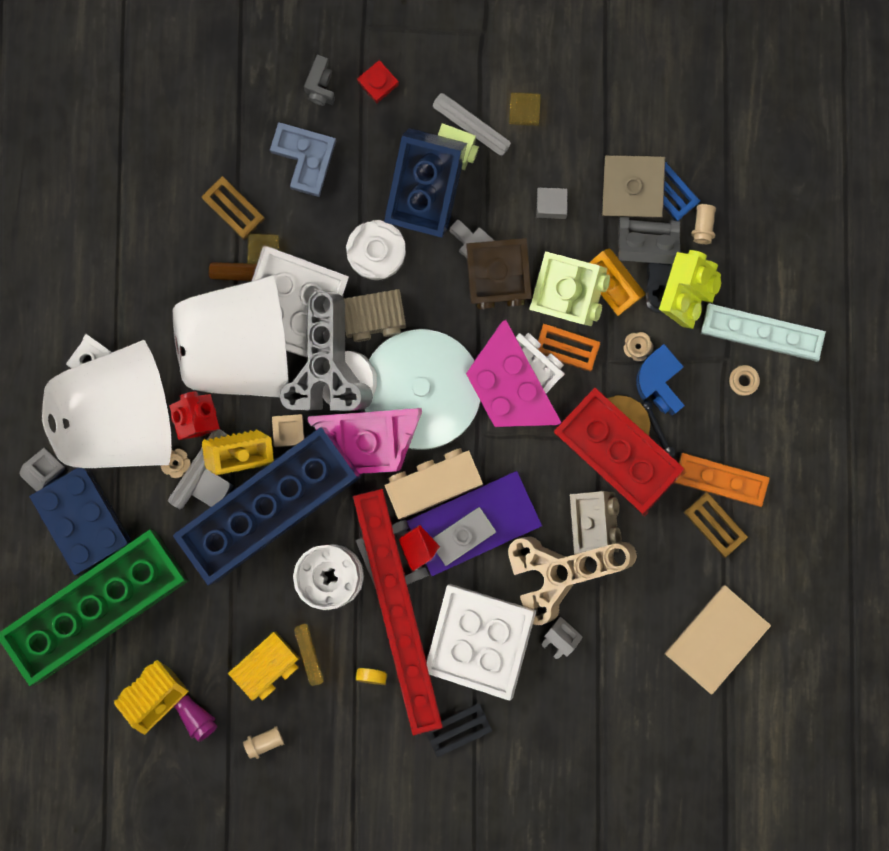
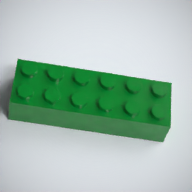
(92, 607)

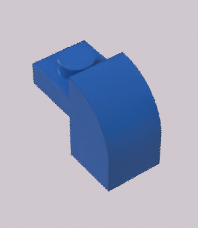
(653, 377)

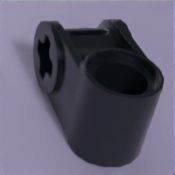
(656, 282)

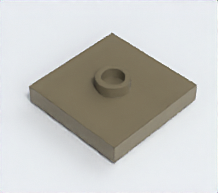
(634, 186)

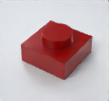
(378, 81)

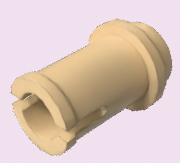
(704, 224)
(263, 742)

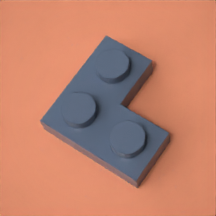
(312, 154)

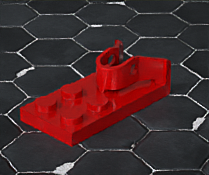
(619, 451)

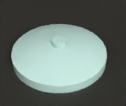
(426, 373)

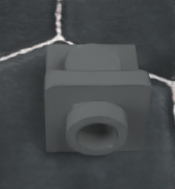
(318, 77)

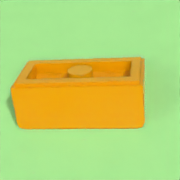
(623, 288)

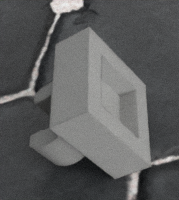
(562, 637)

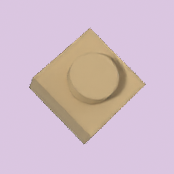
(288, 430)

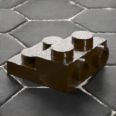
(498, 272)

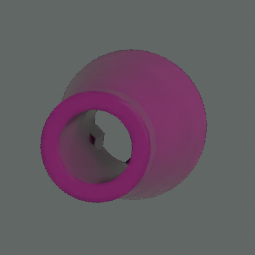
(196, 719)

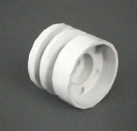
(312, 583)

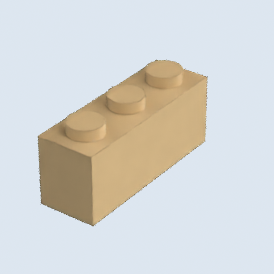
(433, 483)

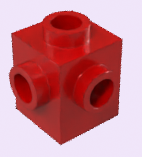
(194, 416)

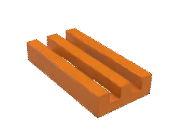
(573, 337)

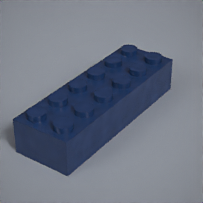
(266, 506)

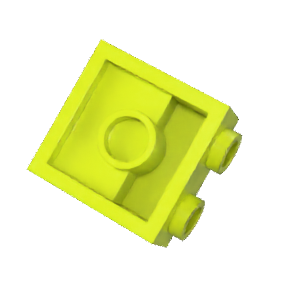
(690, 283)

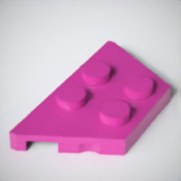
(509, 384)
(372, 439)

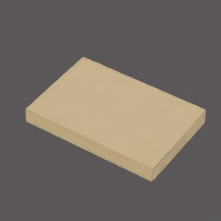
(717, 639)

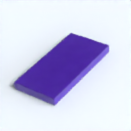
(503, 504)

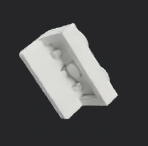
(546, 368)

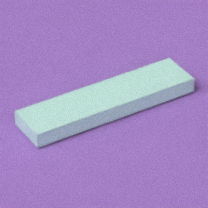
(763, 332)

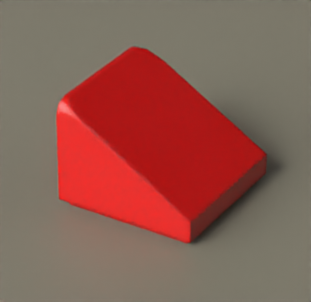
(418, 547)

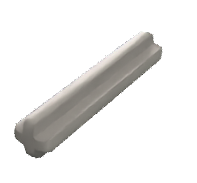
(471, 124)
(191, 477)

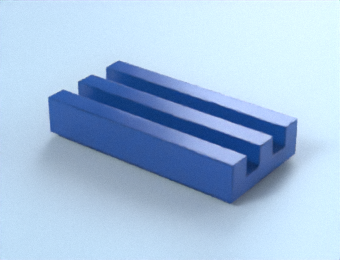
(694, 201)

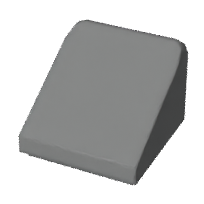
(551, 203)
(41, 470)
(211, 488)

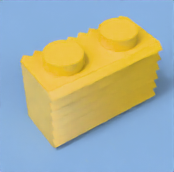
(237, 452)
(264, 666)
(150, 696)

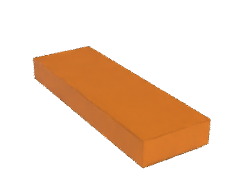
(723, 480)

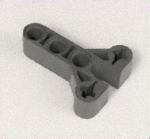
(312, 376)

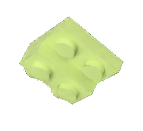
(570, 289)

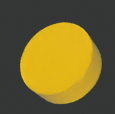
(371, 676)

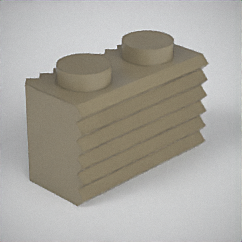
(374, 315)

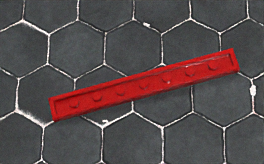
(397, 612)

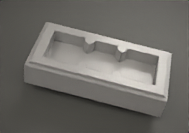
(463, 536)

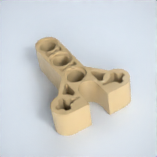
(547, 562)

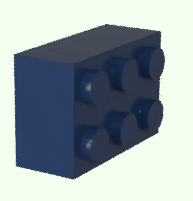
(425, 182)
(80, 520)

